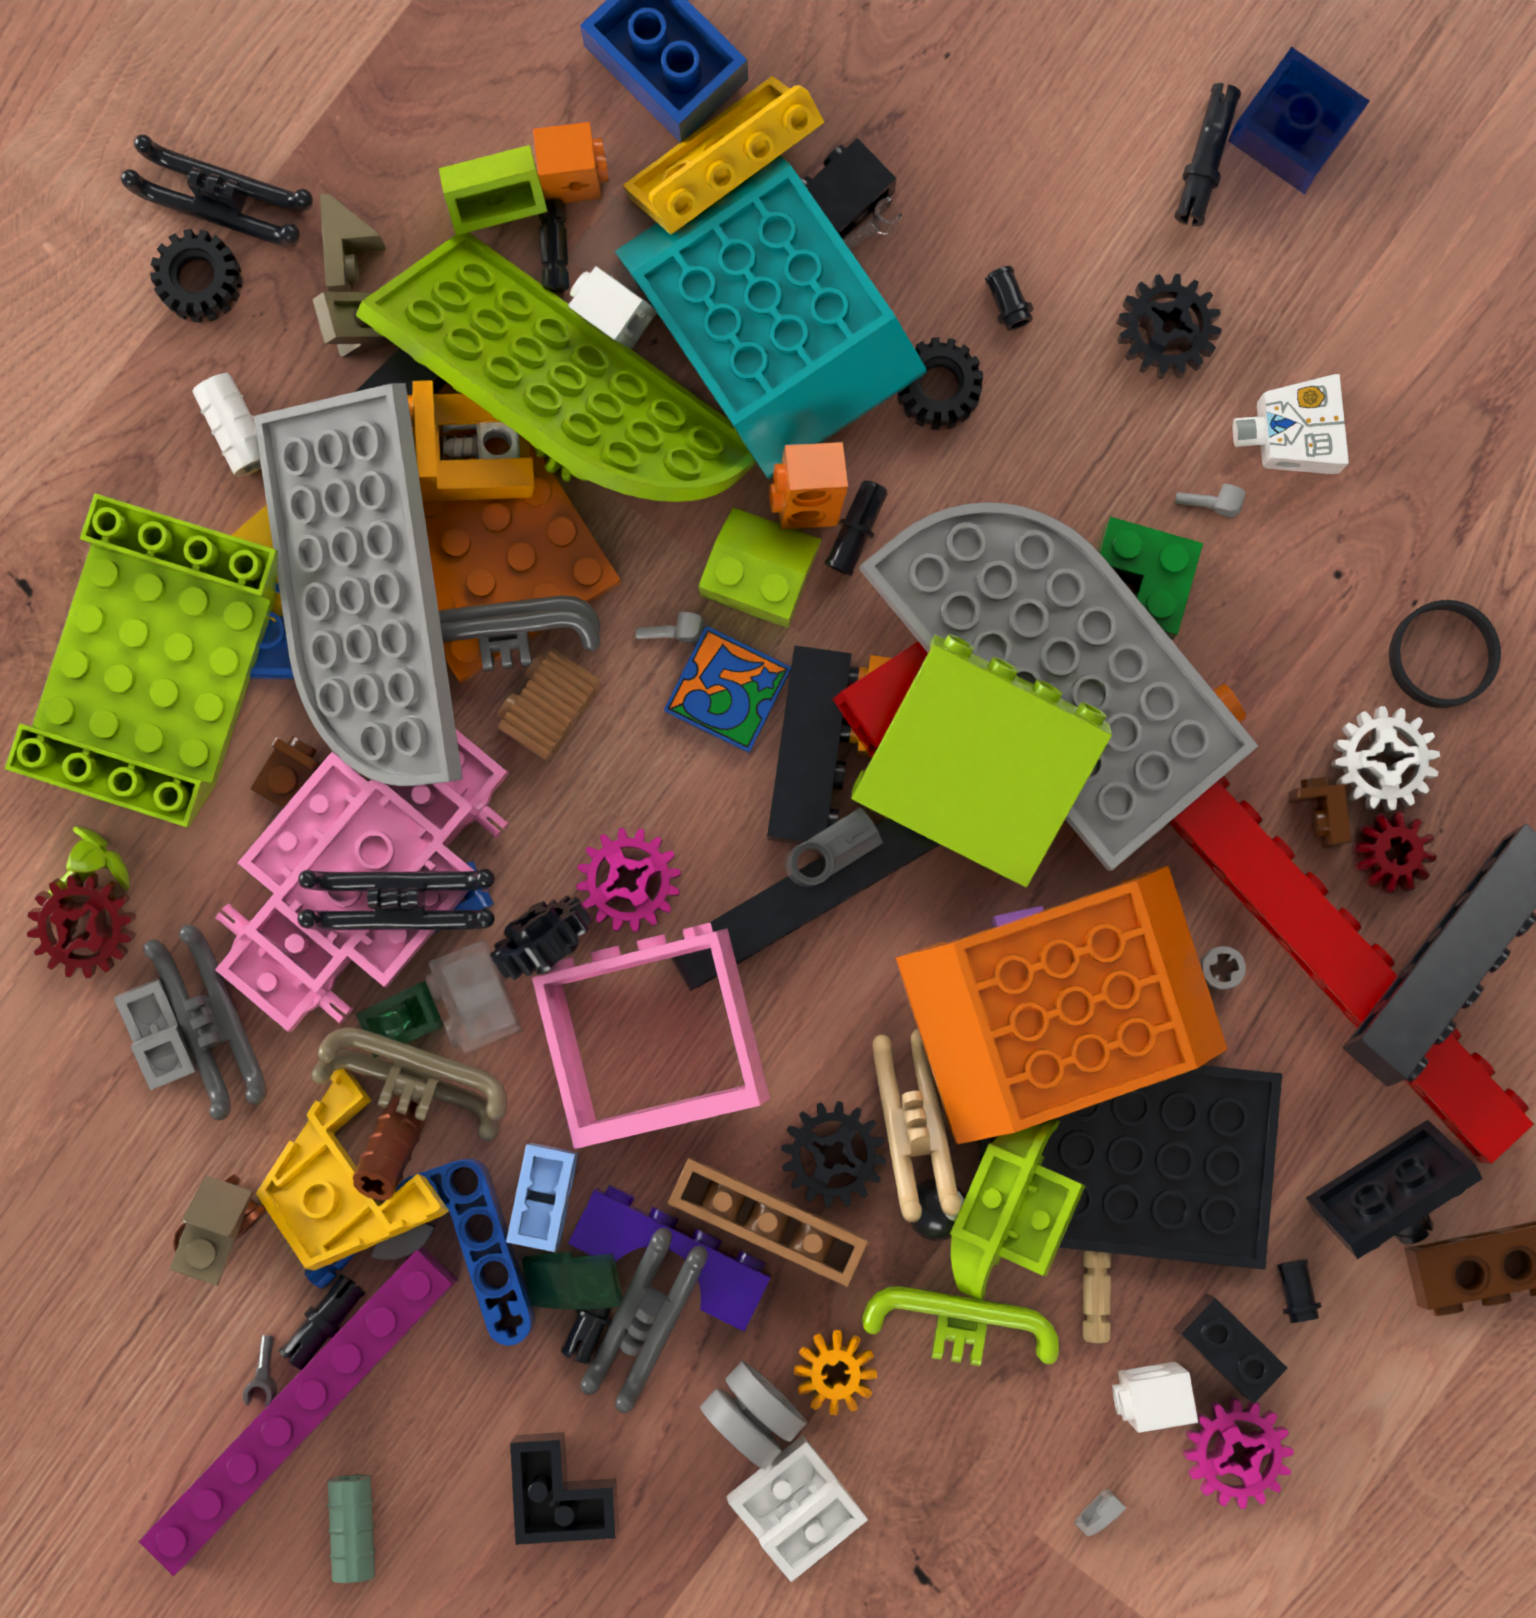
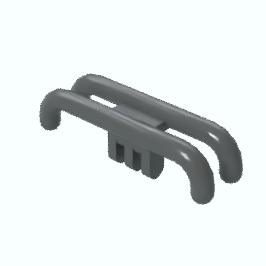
(507, 624)
(208, 1021)
(644, 1320)

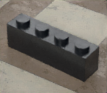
(850, 186)
(810, 745)

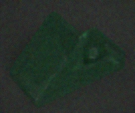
(403, 1015)

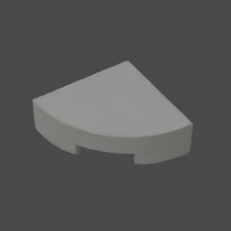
(404, 1243)
(1099, 1513)

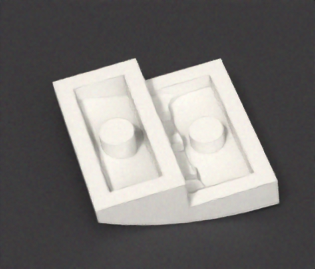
(796, 1508)

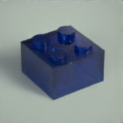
(1298, 120)

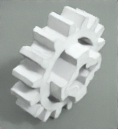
(1385, 778)

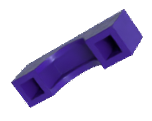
(727, 1283)

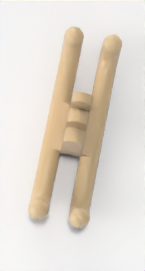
(915, 1128)

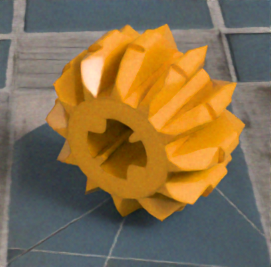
(838, 1389)

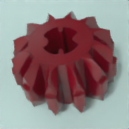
(1408, 863)

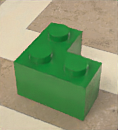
(1157, 564)

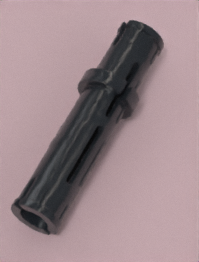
(1203, 173)

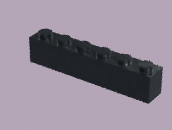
(1450, 964)

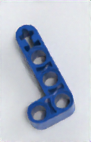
(479, 1253)

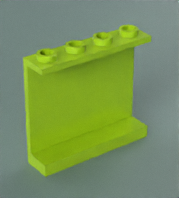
(983, 759)

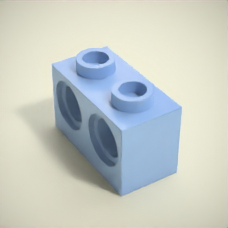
(542, 1197)

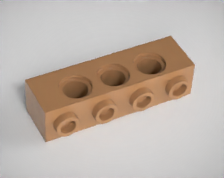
(768, 1221)

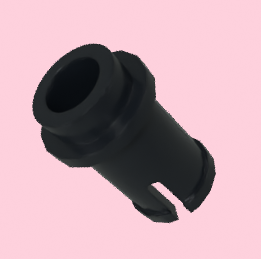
(1009, 298)
(1298, 1291)
(587, 1329)

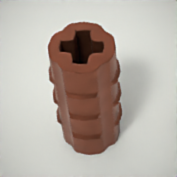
(388, 1152)

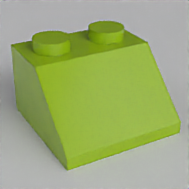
(759, 567)

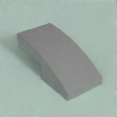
(155, 1034)

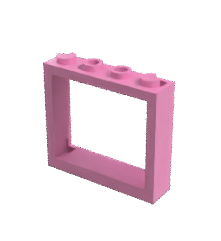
(567, 1060)

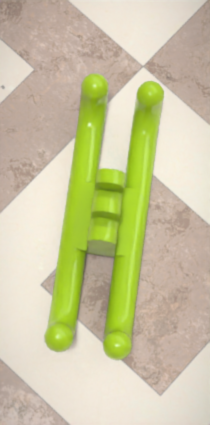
(962, 1321)

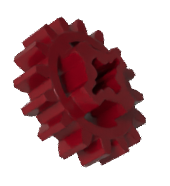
(97, 934)

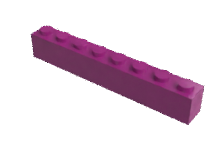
(298, 1410)

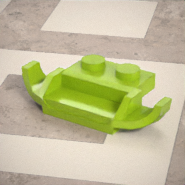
(1012, 1210)

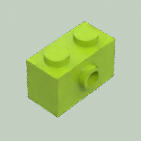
(492, 190)

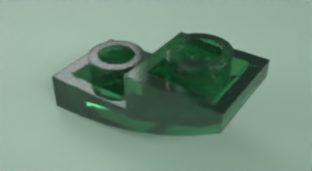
(572, 1283)

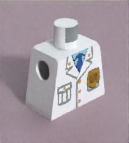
(1298, 427)

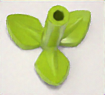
(92, 855)

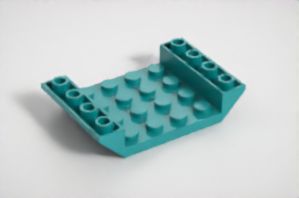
(774, 314)

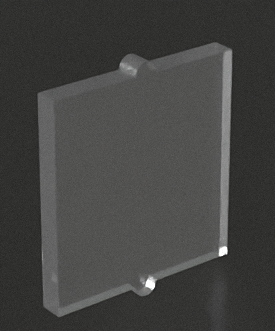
(609, 230)

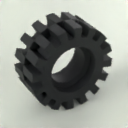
(180, 253)
(965, 399)

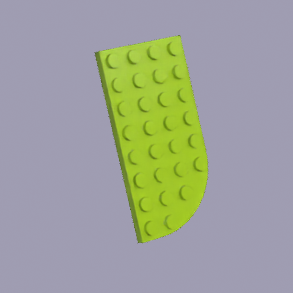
(555, 376)

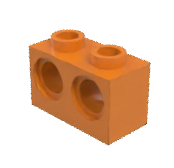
(809, 485)

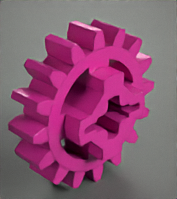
(603, 895)
(1217, 1461)

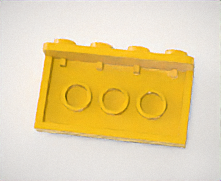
(724, 153)

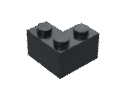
(551, 1507)

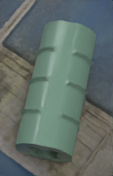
(351, 1528)

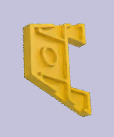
(314, 1192)

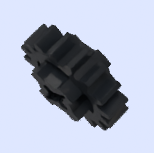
(1185, 333)
(541, 937)
(822, 1173)

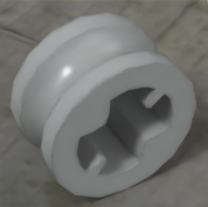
(1233, 978)

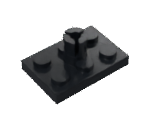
(1395, 1191)

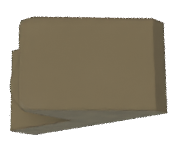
(343, 235)
(342, 327)
(211, 1230)

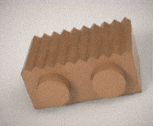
(548, 704)

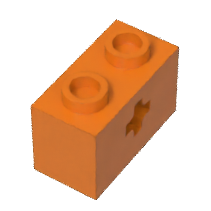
(570, 162)

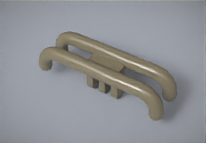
(413, 1076)

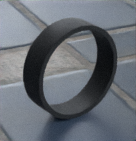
(1485, 627)

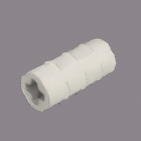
(230, 422)

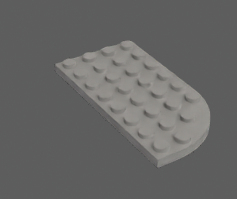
(360, 583)
(1062, 615)

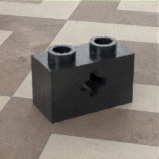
(1230, 1348)

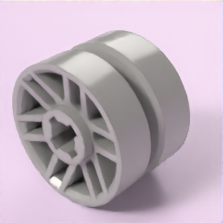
(753, 1415)

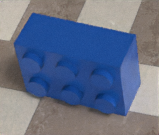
(666, 59)

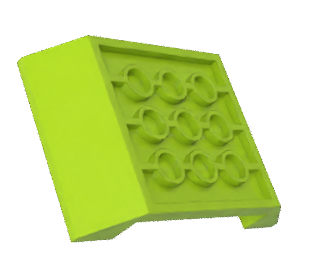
(150, 663)

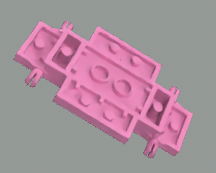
(348, 827)

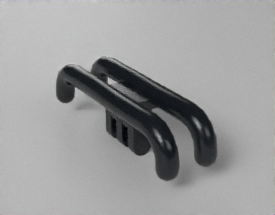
(217, 194)
(397, 900)

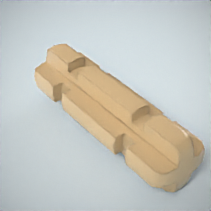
(1096, 1297)

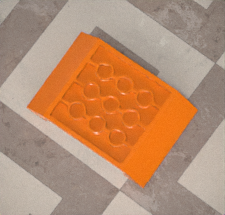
(1062, 1008)

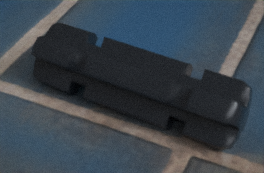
(554, 247)

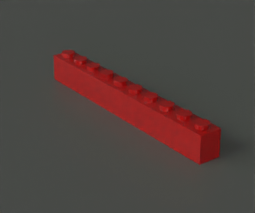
(1342, 962)

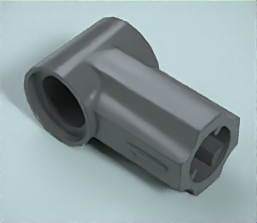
(836, 847)

